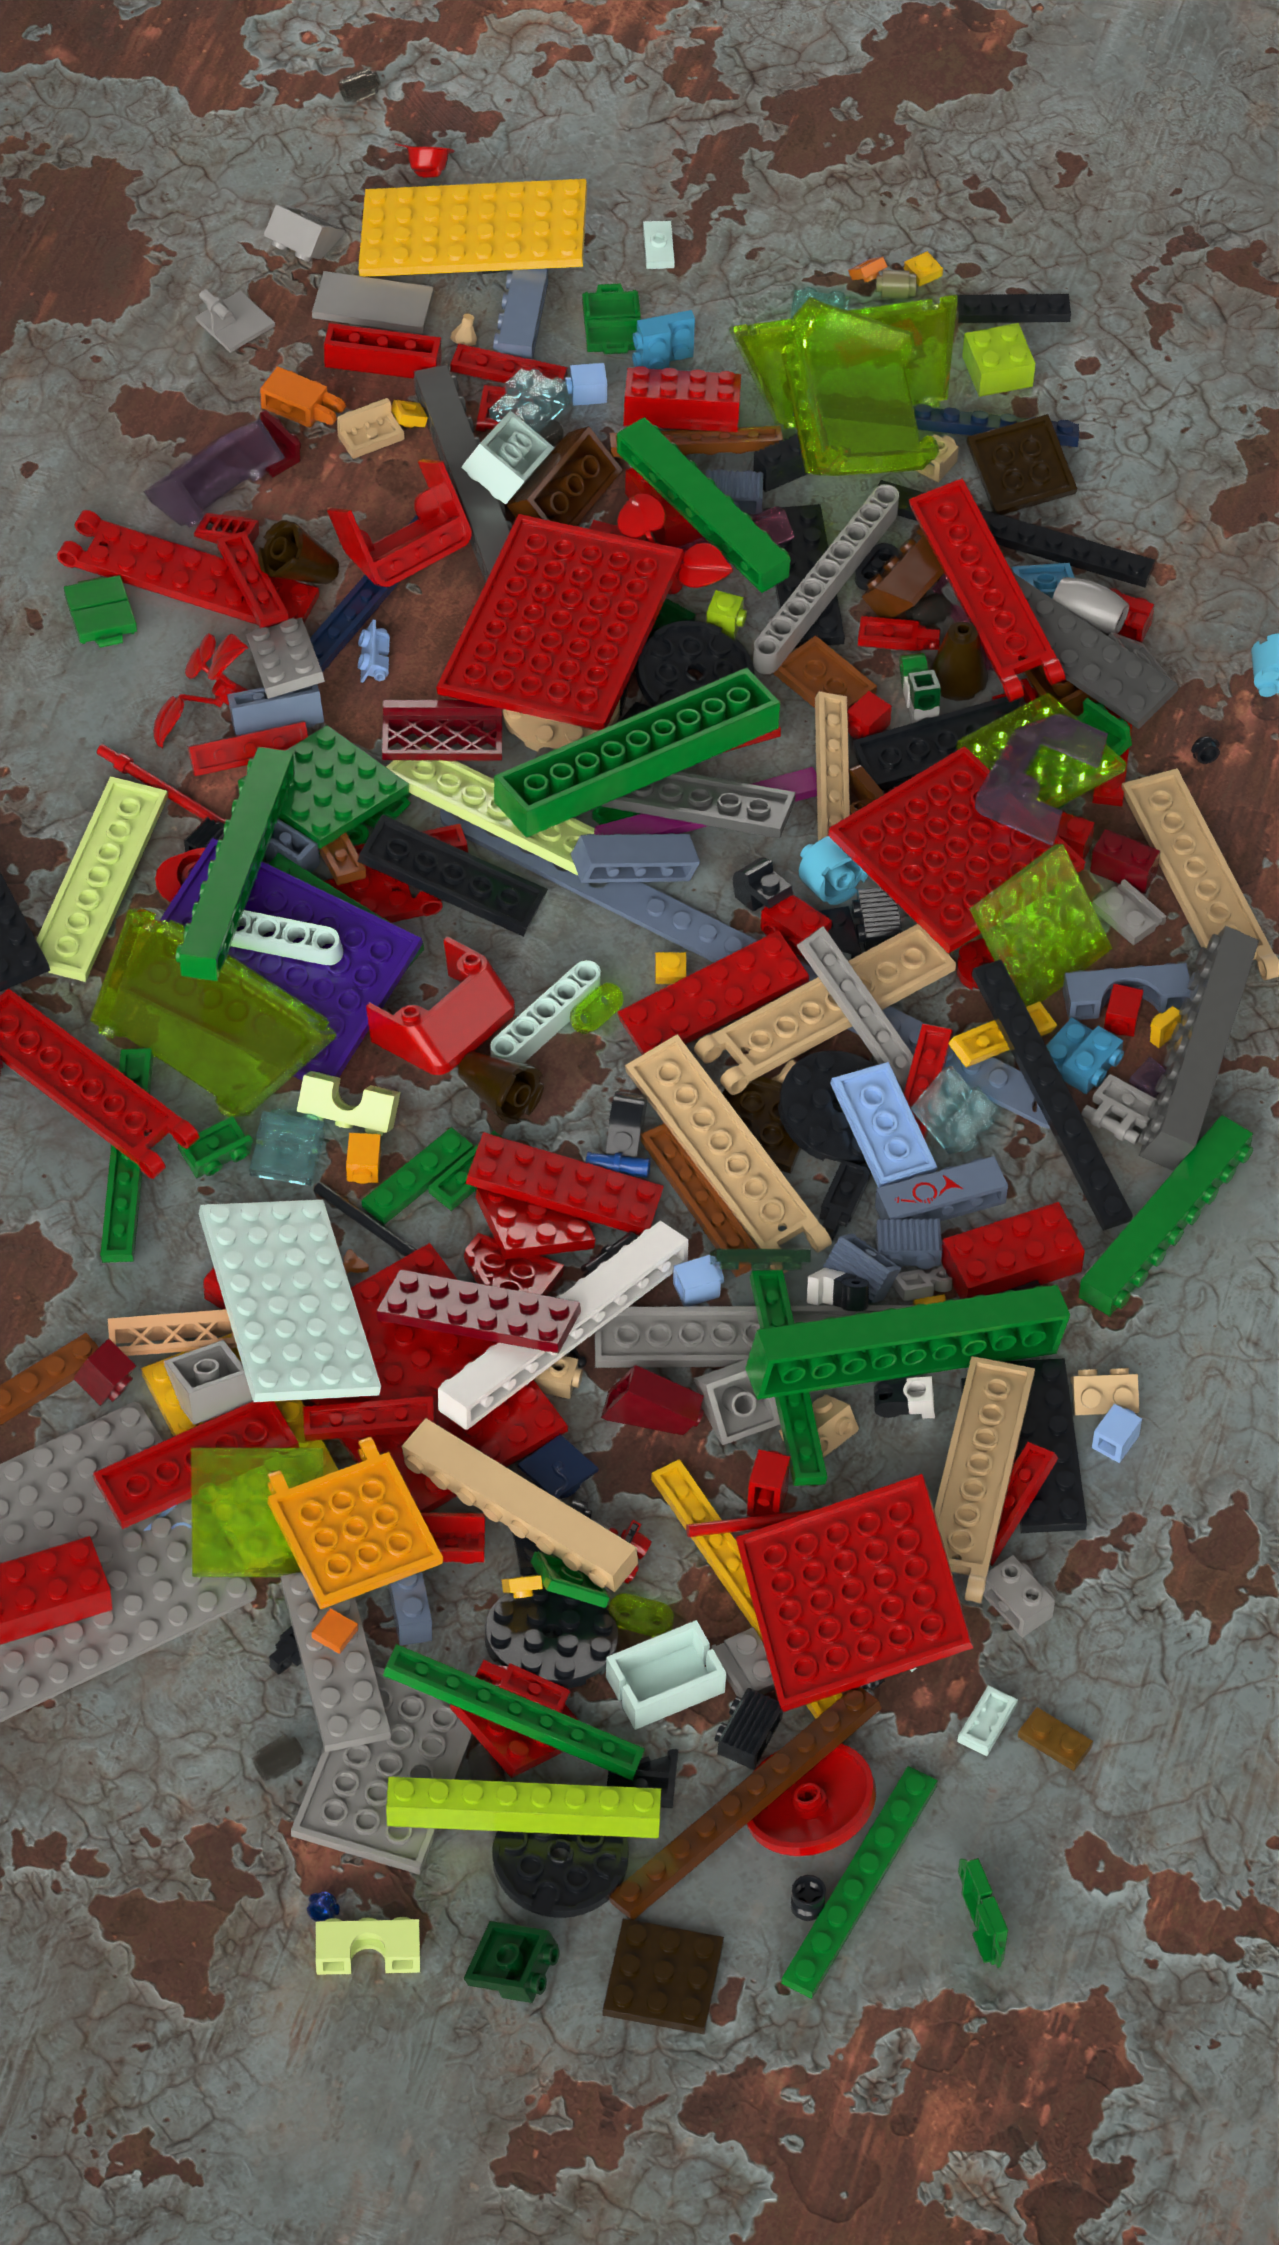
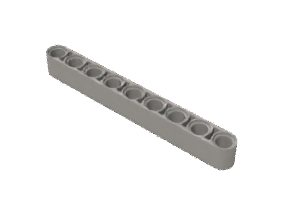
(825, 579)

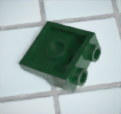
(513, 1961)

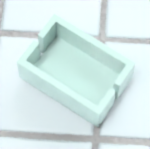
(665, 1674)

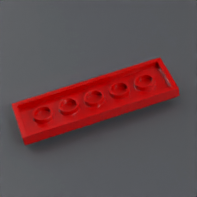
(715, 994)
(564, 1184)
(162, 1473)

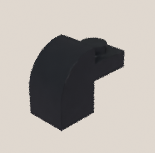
(760, 885)
(625, 1123)

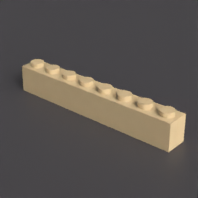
(520, 1505)

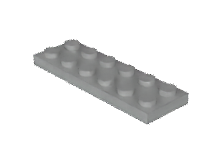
(341, 1684)

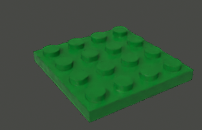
(335, 787)

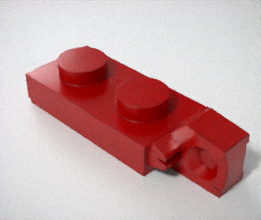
(897, 634)
(524, 1684)

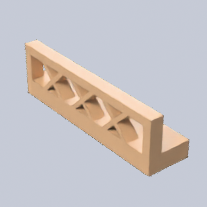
(170, 1328)

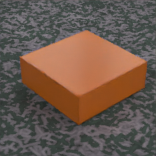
(335, 1631)

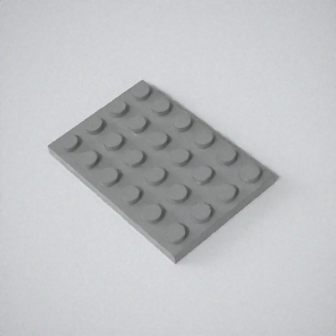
(350, 1785)

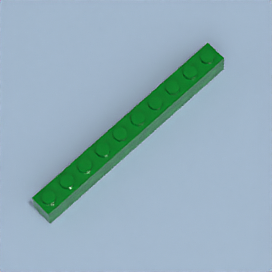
(236, 864)

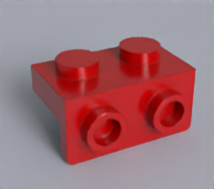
(794, 921)
(458, 1535)

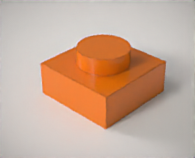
(868, 270)

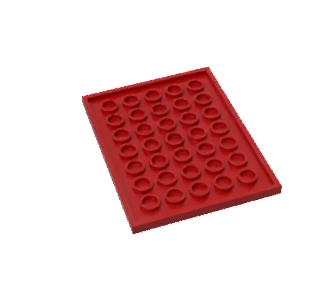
(561, 622)
(417, 1362)

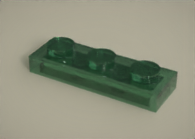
(760, 1258)

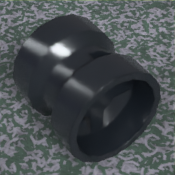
(812, 1891)

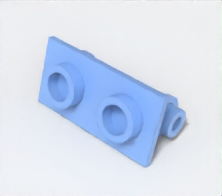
(373, 643)

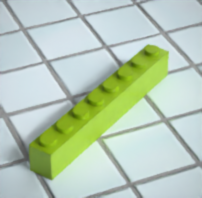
(523, 1807)

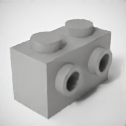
(1018, 1596)

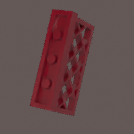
(441, 718)

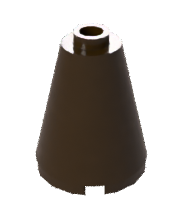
(296, 555)
(960, 663)
(502, 1084)

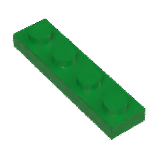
(416, 1176)

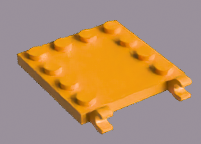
(353, 1527)

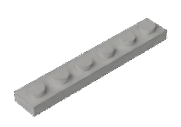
(857, 1003)

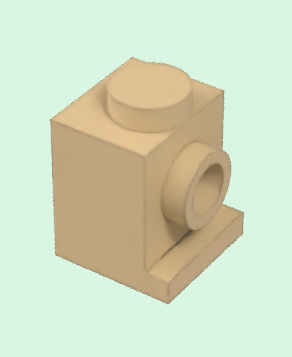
(945, 459)
(560, 1378)

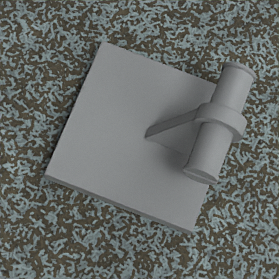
(233, 319)

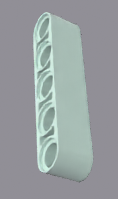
(286, 931)
(547, 1014)

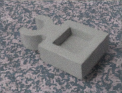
(918, 1285)

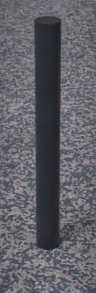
(363, 1219)

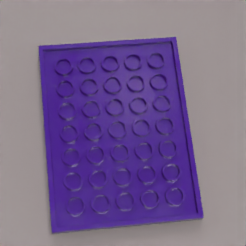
(368, 972)

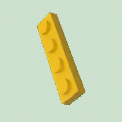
(988, 1040)

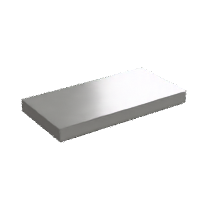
(373, 302)

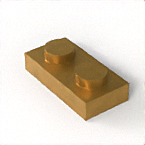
(1055, 1739)

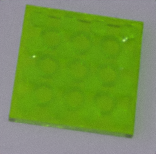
(1058, 775)
(1041, 925)
(231, 1513)

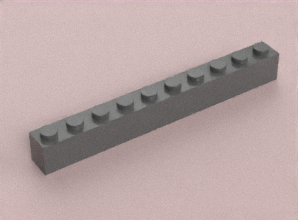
(455, 443)

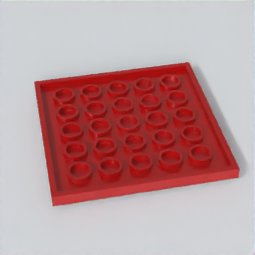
(936, 849)
(853, 1593)

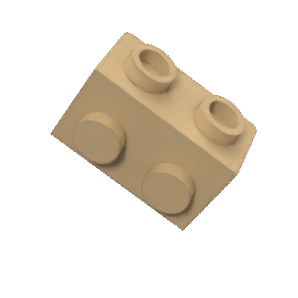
(369, 428)
(1098, 1393)
(833, 1421)

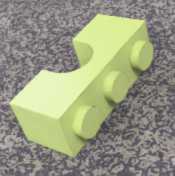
(321, 1098)
(340, 1940)

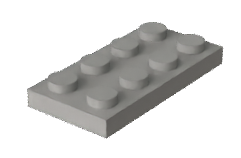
(284, 657)

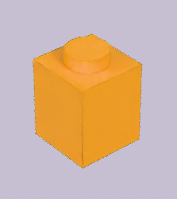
(363, 1158)

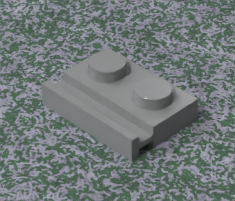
(1128, 912)
(745, 1663)

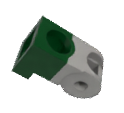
(924, 695)

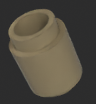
(896, 284)

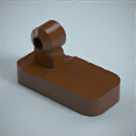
(863, 788)

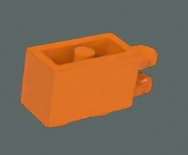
(299, 398)

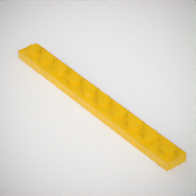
(718, 1549)

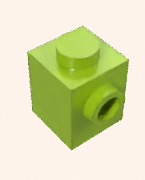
(727, 613)

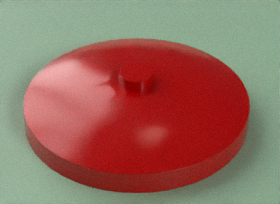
(820, 1807)

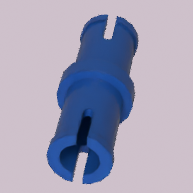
(622, 1164)

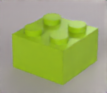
(998, 359)

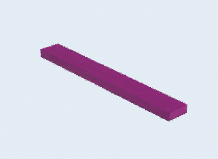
(802, 782)

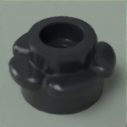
(1206, 749)

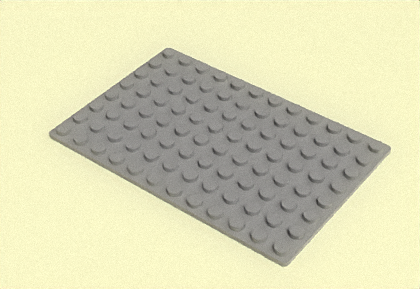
(53, 1500)

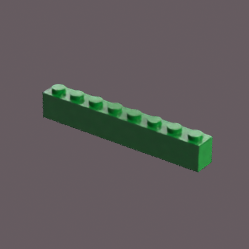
(703, 504)
(1165, 1216)

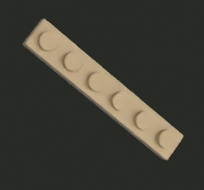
(831, 760)

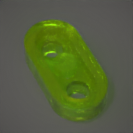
(595, 1010)
(642, 1614)

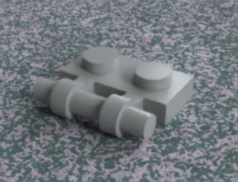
(1123, 1101)

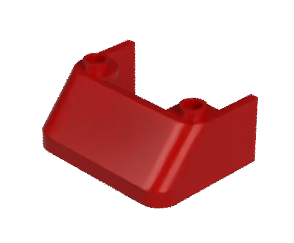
(436, 533)
(456, 1024)

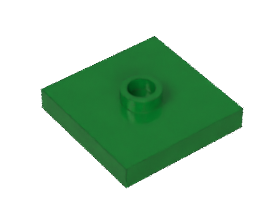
(564, 1581)

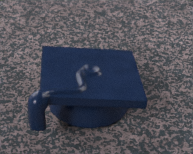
(558, 1468)

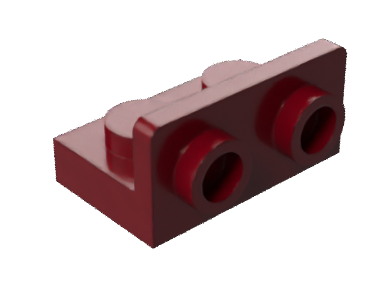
(287, 443)

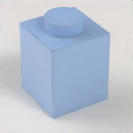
(587, 384)
(697, 1281)
(1117, 1433)

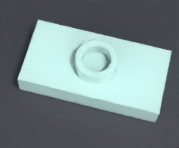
(658, 244)
(987, 1720)

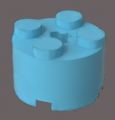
(1266, 665)
(829, 871)

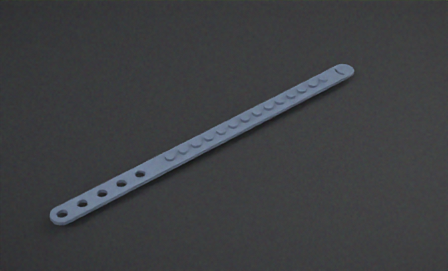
(717, 940)

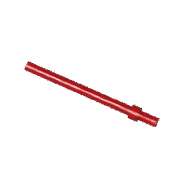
(126, 764)
(739, 1524)

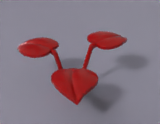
(702, 562)
(225, 654)

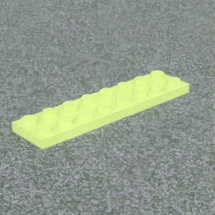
(471, 797)
(99, 876)

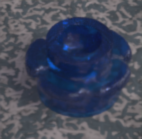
(322, 1906)

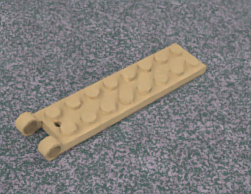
(1194, 863)
(812, 1015)
(724, 1148)
(981, 1466)

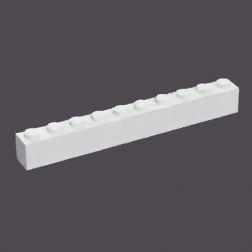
(601, 1296)

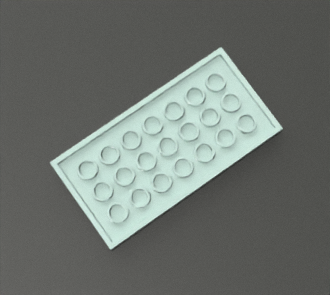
(289, 1300)

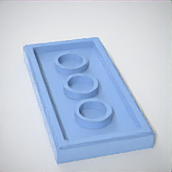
(883, 1124)

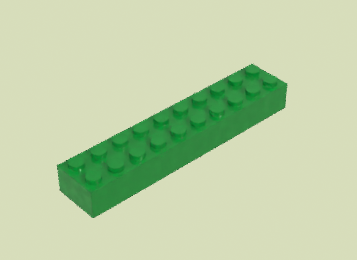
(636, 752)
(906, 1341)

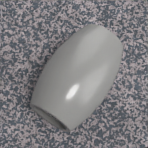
(1092, 603)

